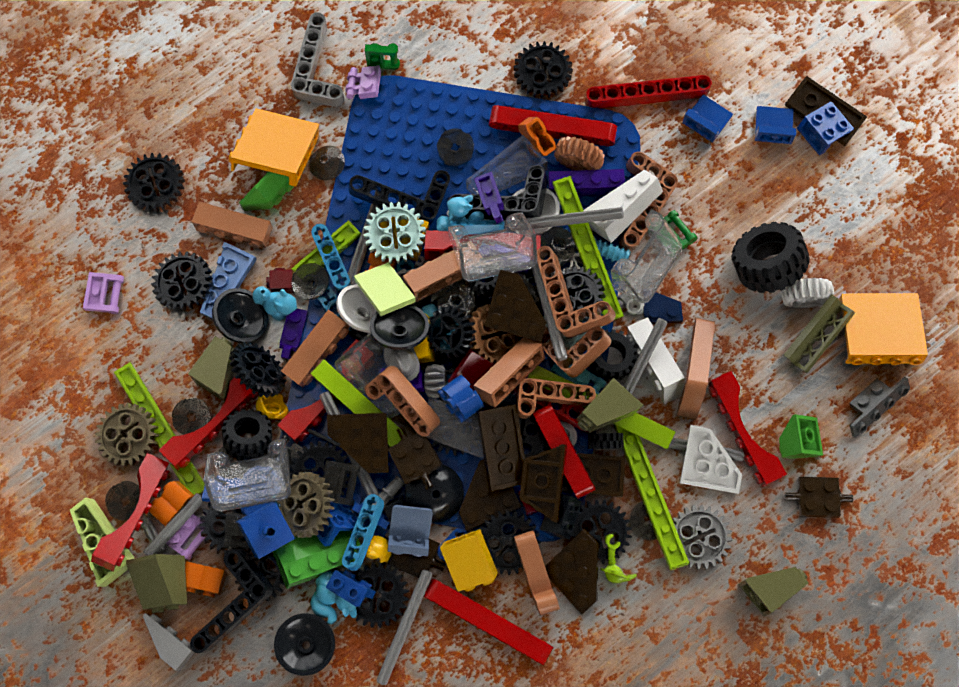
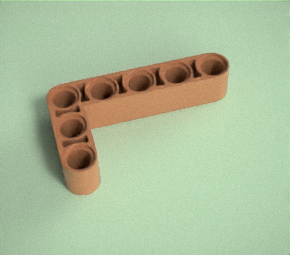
(662, 174)
(562, 299)
(575, 353)
(698, 369)

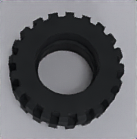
(774, 272)

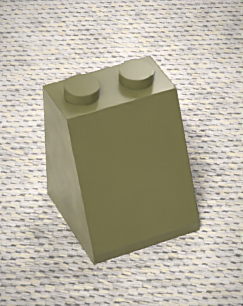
(213, 368)
(608, 407)
(159, 581)
(773, 588)

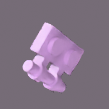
(369, 82)

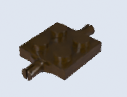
(414, 458)
(819, 497)
(414, 565)

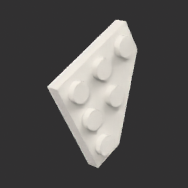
(708, 463)

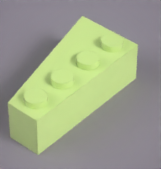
(92, 526)

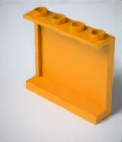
(275, 144)
(884, 329)

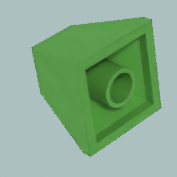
(801, 438)

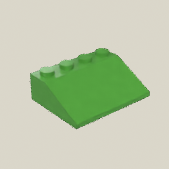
(308, 558)

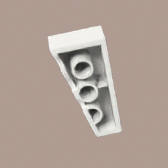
(633, 197)
(661, 366)

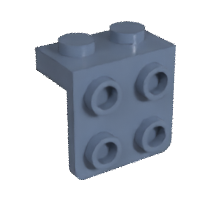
(409, 530)

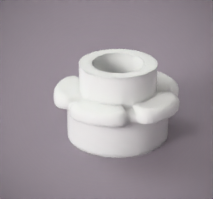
(631, 310)

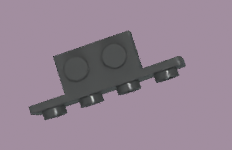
(874, 402)

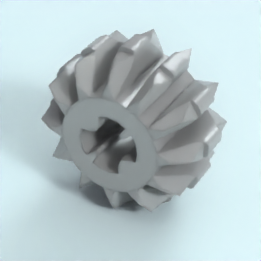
(435, 379)

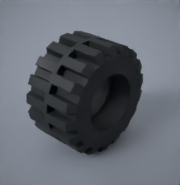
(619, 370)
(242, 423)

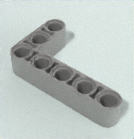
(310, 64)

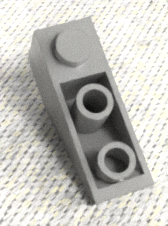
(168, 645)

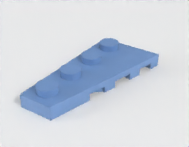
(230, 273)

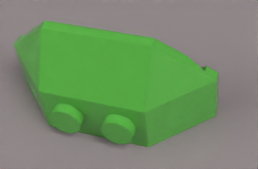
(266, 192)

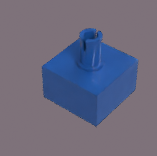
(265, 530)

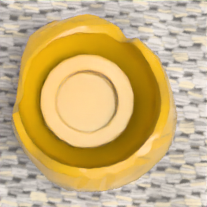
(272, 407)
(378, 549)

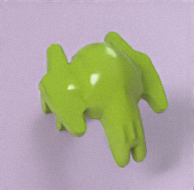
(613, 572)

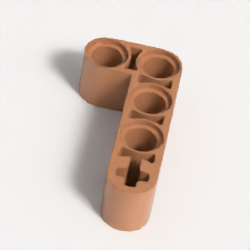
(555, 397)
(404, 398)
(536, 573)

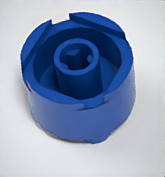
(460, 398)

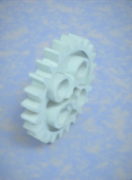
(411, 230)

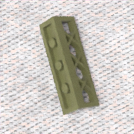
(814, 329)

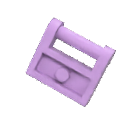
(97, 291)
(179, 539)

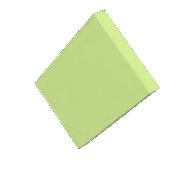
(384, 289)

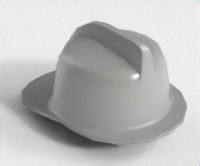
(404, 360)

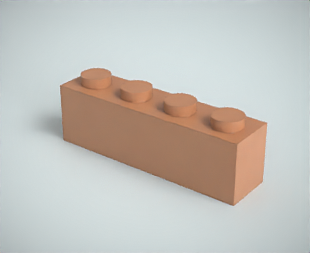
(232, 224)
(433, 276)
(316, 348)
(509, 371)

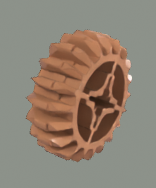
(578, 154)

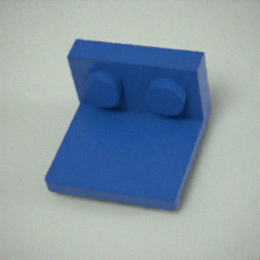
(707, 118)
(774, 125)
(824, 127)
(342, 520)

